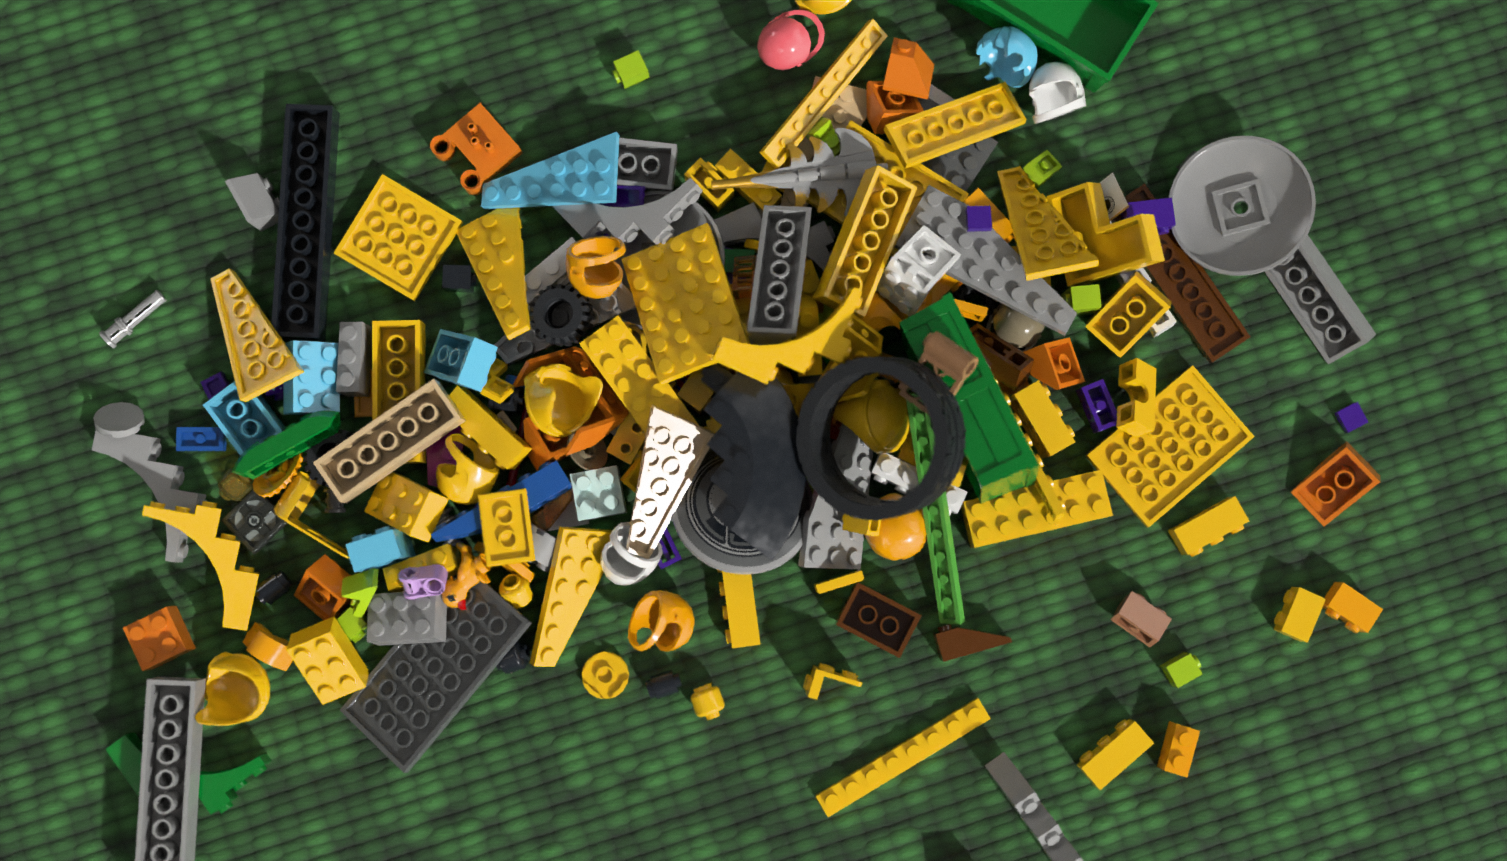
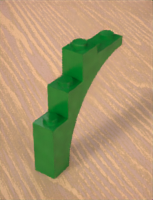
(214, 786)

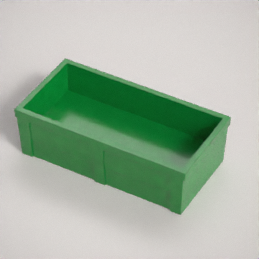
(1081, 33)
(994, 441)

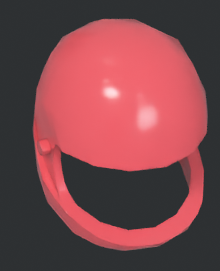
(787, 42)

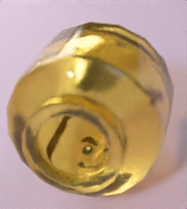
(234, 486)

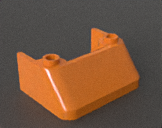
(609, 409)

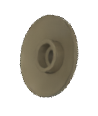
(592, 457)

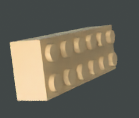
(389, 441)

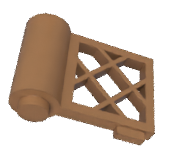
(944, 356)

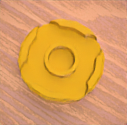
(605, 675)

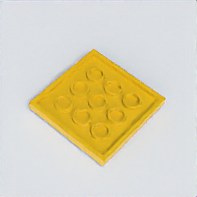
(398, 237)

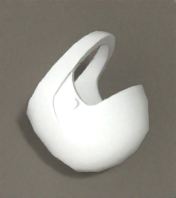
(1055, 91)
(622, 566)

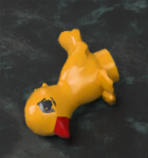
(470, 573)

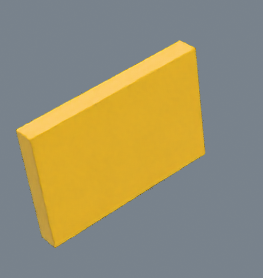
(506, 527)

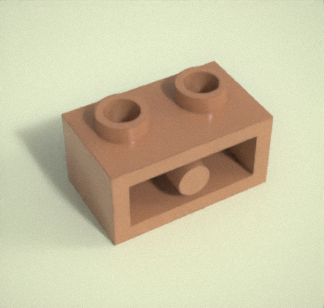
(1141, 619)

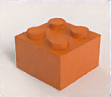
(159, 638)

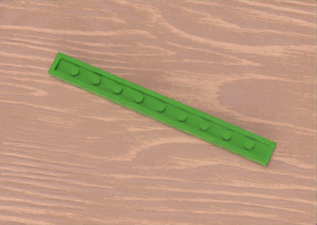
(937, 524)

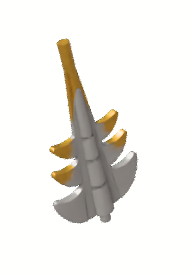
(824, 173)

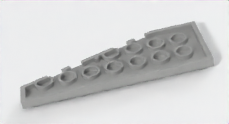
(987, 262)
(823, 538)

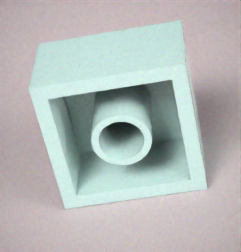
(598, 493)

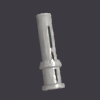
(121, 324)

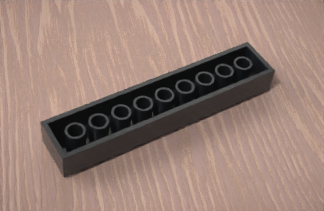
(305, 222)

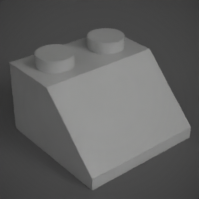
(255, 200)

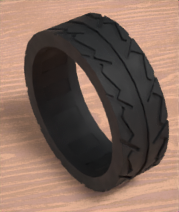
(815, 444)

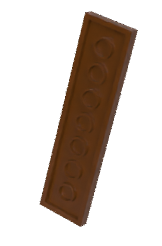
(1193, 295)

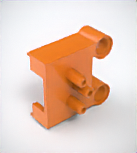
(483, 145)

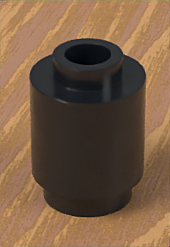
(273, 587)
(663, 684)

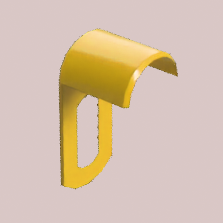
(294, 503)

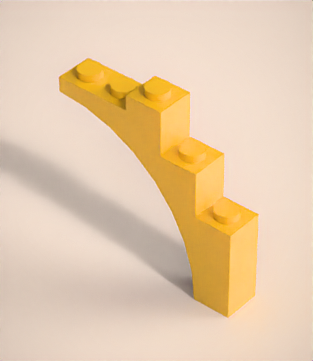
(796, 354)
(237, 584)

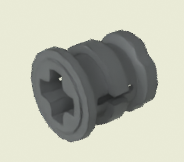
(333, 503)

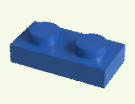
(200, 439)

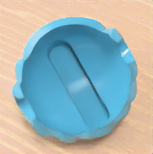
(1009, 55)

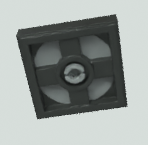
(254, 521)

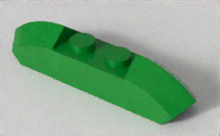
(289, 443)

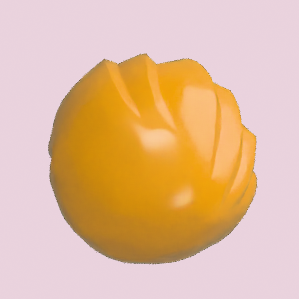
(899, 536)

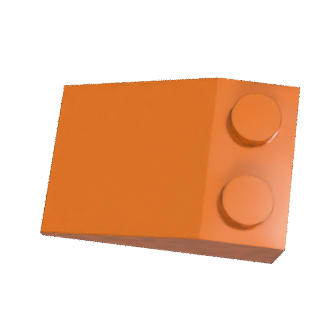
(1336, 484)

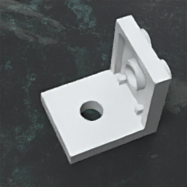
(914, 271)

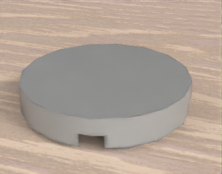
(119, 419)

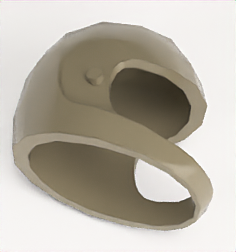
(1015, 327)

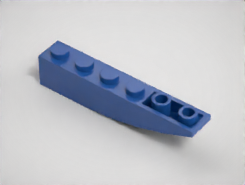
(541, 489)

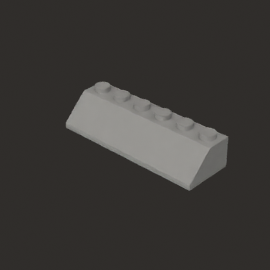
(779, 274)
(1320, 303)

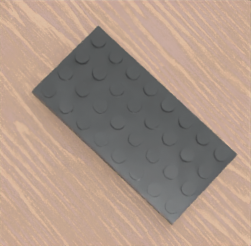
(426, 684)

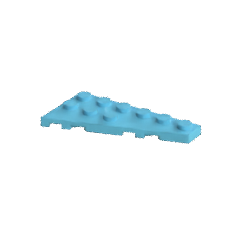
(570, 178)

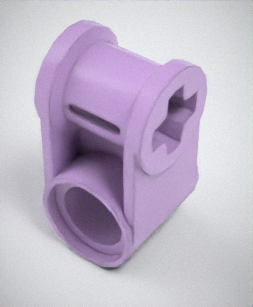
(424, 581)

